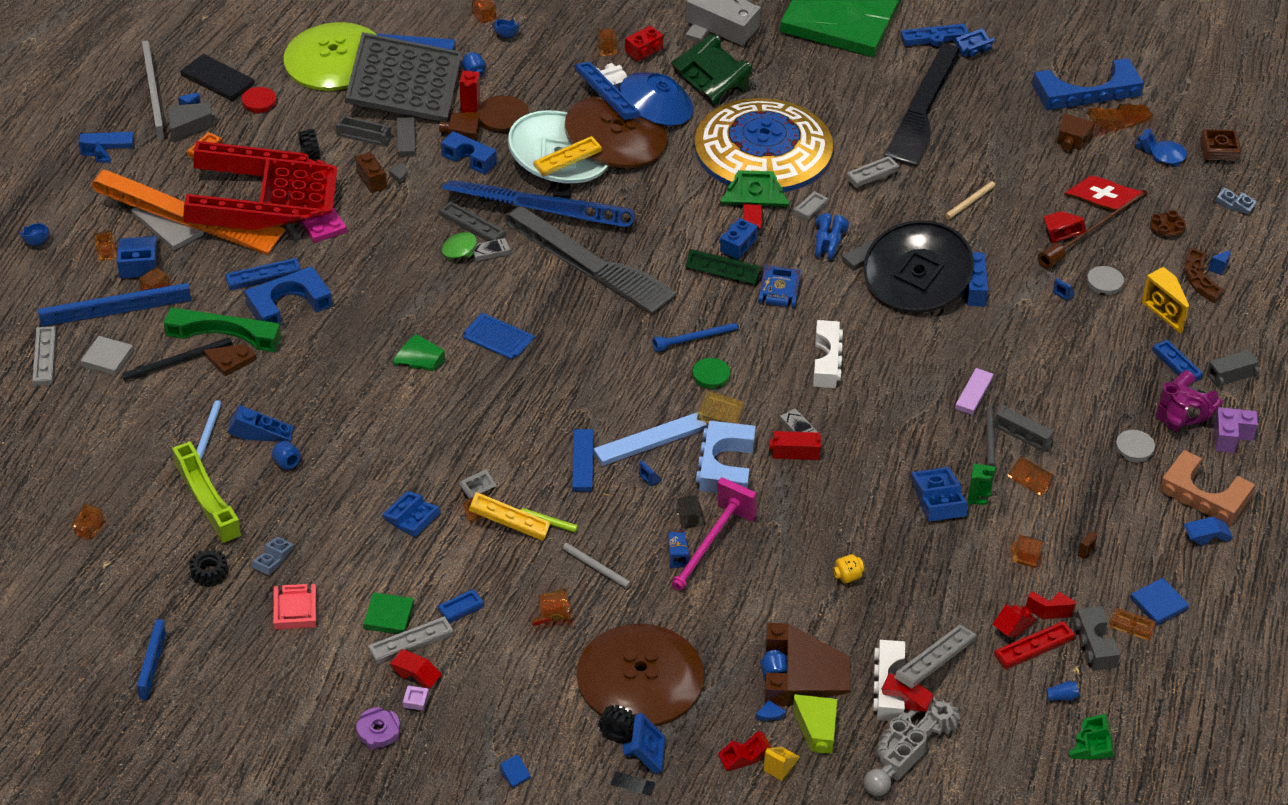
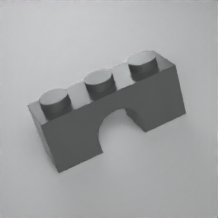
(1099, 652)

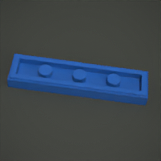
(261, 274)
(582, 460)
(151, 659)

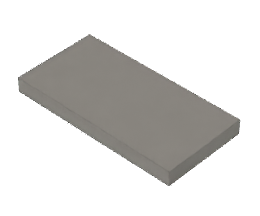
(169, 231)

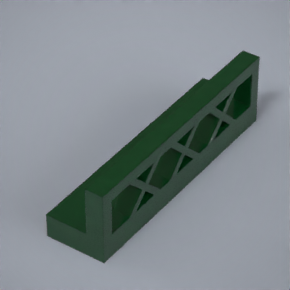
(723, 266)

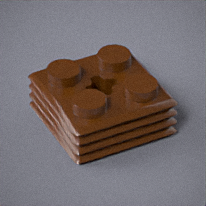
(1220, 145)

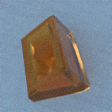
(1031, 475)

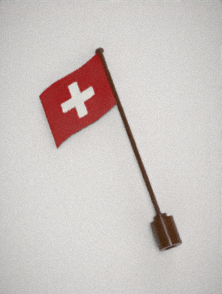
(1099, 193)

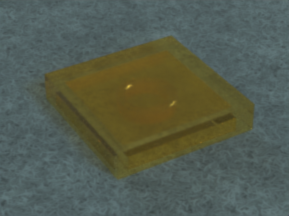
(719, 408)

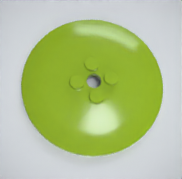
(311, 58)

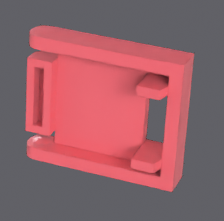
(294, 607)

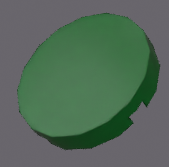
(711, 373)

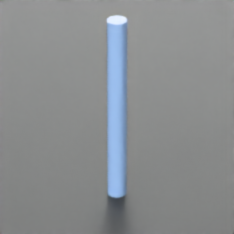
(208, 428)

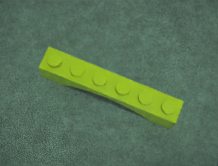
(215, 509)

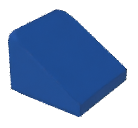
(189, 99)
(1219, 262)
(1063, 289)
(648, 474)
(514, 771)

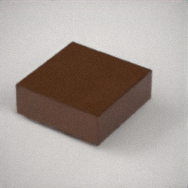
(1087, 545)

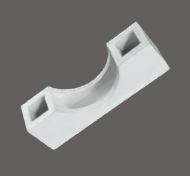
(826, 368)
(890, 659)

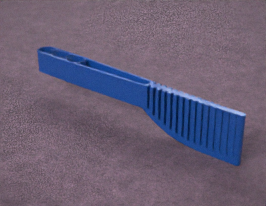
(551, 204)

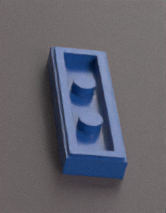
(112, 139)
(1175, 359)

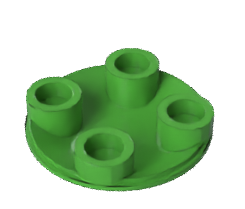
(459, 245)

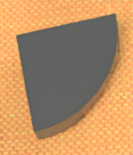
(398, 172)

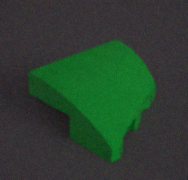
(420, 354)
(1094, 739)

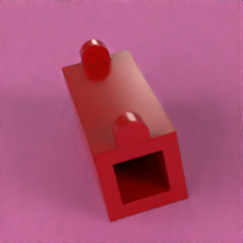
(469, 91)
(795, 445)

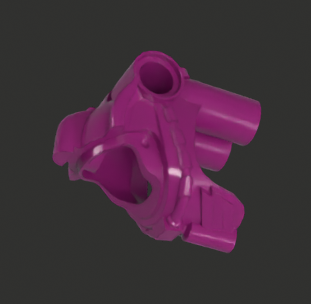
(1176, 399)

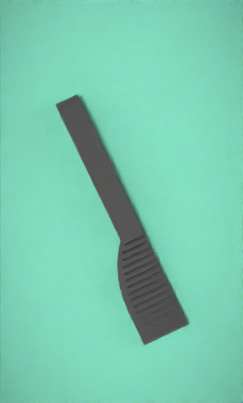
(624, 279)

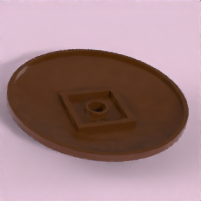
(623, 142)
(660, 692)

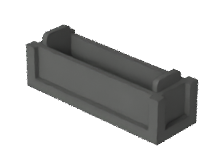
(363, 131)
(1023, 428)

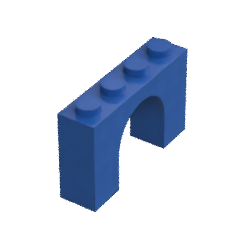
(302, 283)

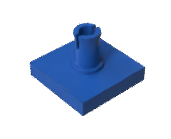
(646, 743)

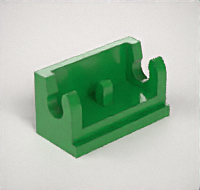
(980, 483)

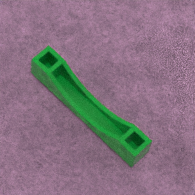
(188, 323)

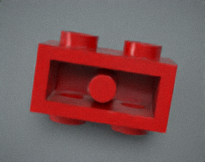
(644, 43)

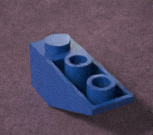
(257, 426)

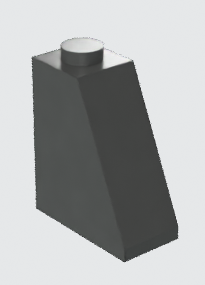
(189, 119)

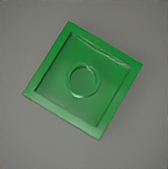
(388, 613)

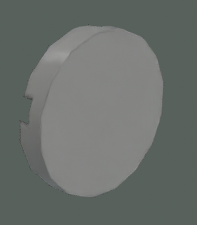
(1105, 280)
(1135, 445)

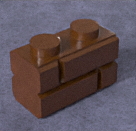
(371, 172)

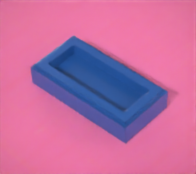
(461, 606)

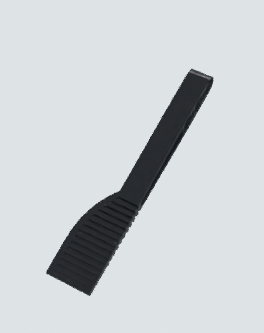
(914, 130)

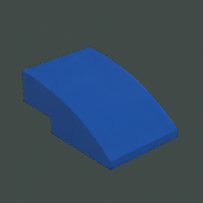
(939, 494)

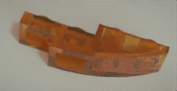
(1122, 117)

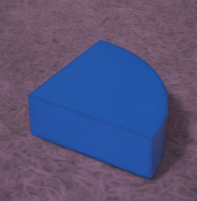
(770, 712)

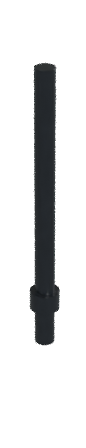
(142, 370)

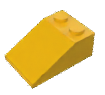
(1166, 298)

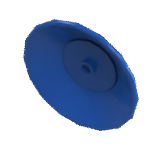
(658, 98)

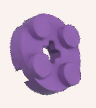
(378, 738)

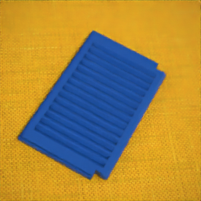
(498, 336)

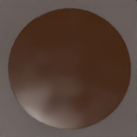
(501, 112)

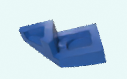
(92, 148)

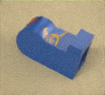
(677, 548)

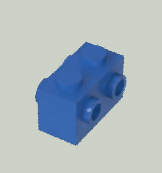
(738, 238)

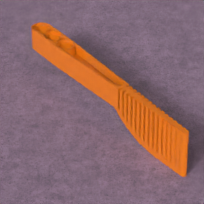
(171, 208)

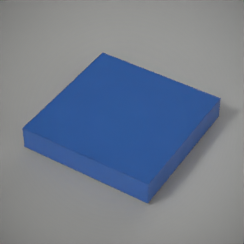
(1159, 601)

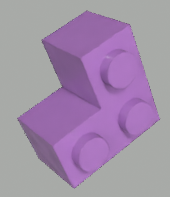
(1233, 425)

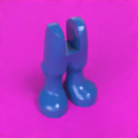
(827, 241)

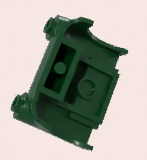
(712, 69)

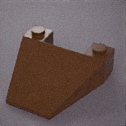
(811, 666)

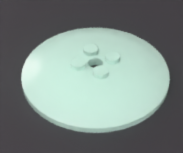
(543, 134)

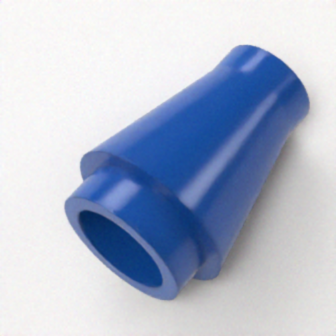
(1063, 692)

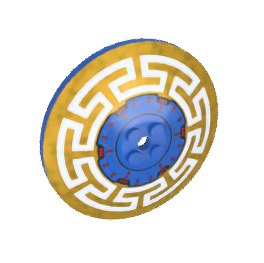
(764, 137)

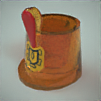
(553, 607)

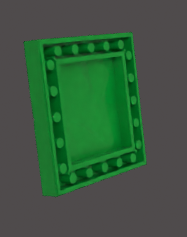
(841, 23)

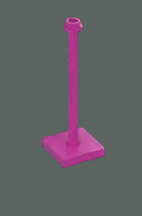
(734, 500)

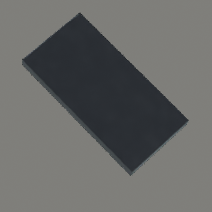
(217, 77)

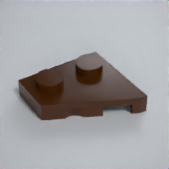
(230, 358)

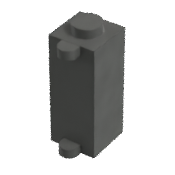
(1232, 368)

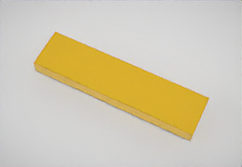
(567, 156)
(509, 516)

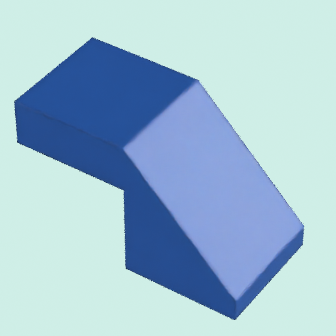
(1205, 529)

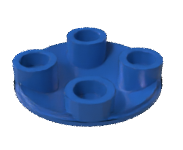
(1169, 153)

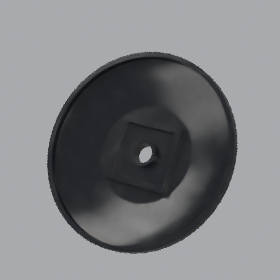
(915, 246)

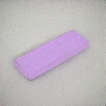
(974, 391)

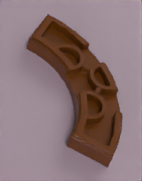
(1198, 280)

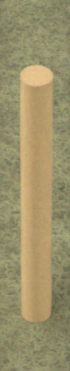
(969, 200)

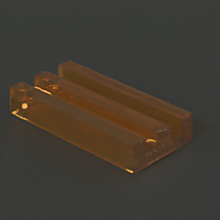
(1131, 626)

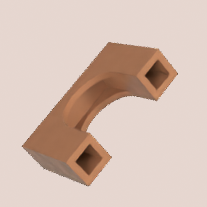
(1224, 505)

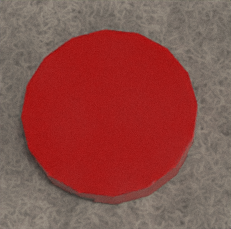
(259, 99)

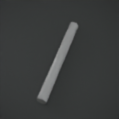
(596, 565)

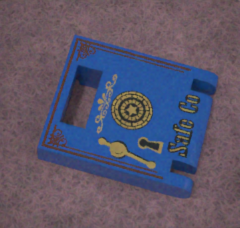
(779, 285)

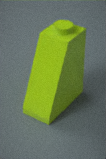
(816, 720)

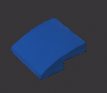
(411, 513)

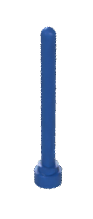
(661, 343)

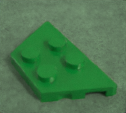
(755, 188)

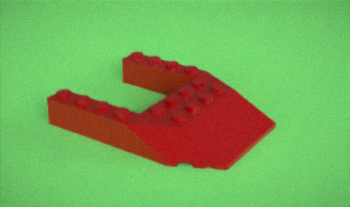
(290, 192)

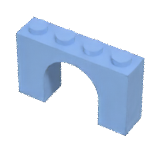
(722, 438)

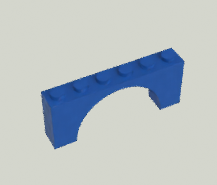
(1059, 94)

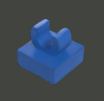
(1146, 141)

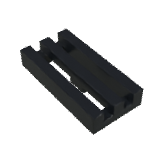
(561, 193)

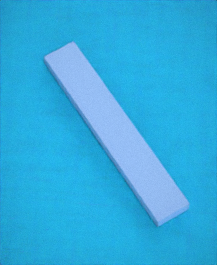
(649, 439)

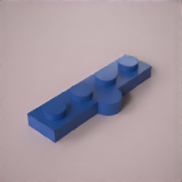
(933, 35)

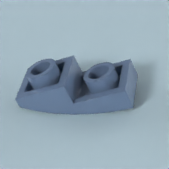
(1234, 202)
(274, 555)

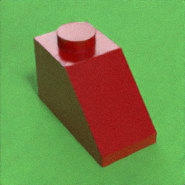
(1064, 225)

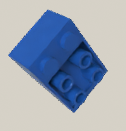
(136, 256)

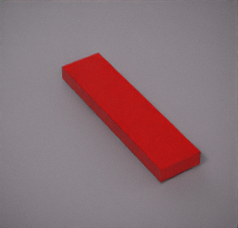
(1034, 645)

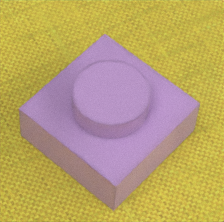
(415, 698)

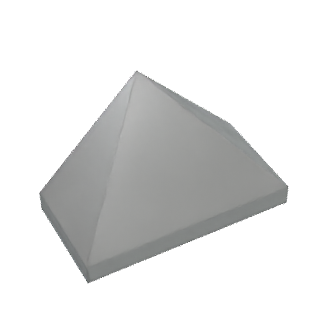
(477, 483)

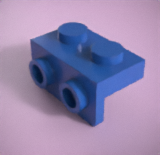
(973, 43)

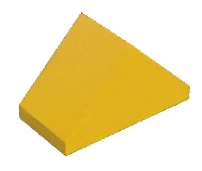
(779, 761)

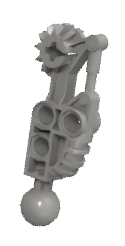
(906, 743)

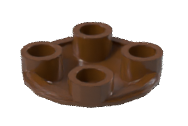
(1168, 223)

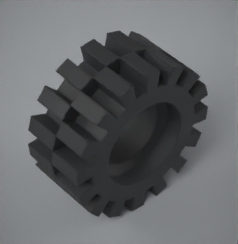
(309, 144)
(208, 576)
(617, 723)

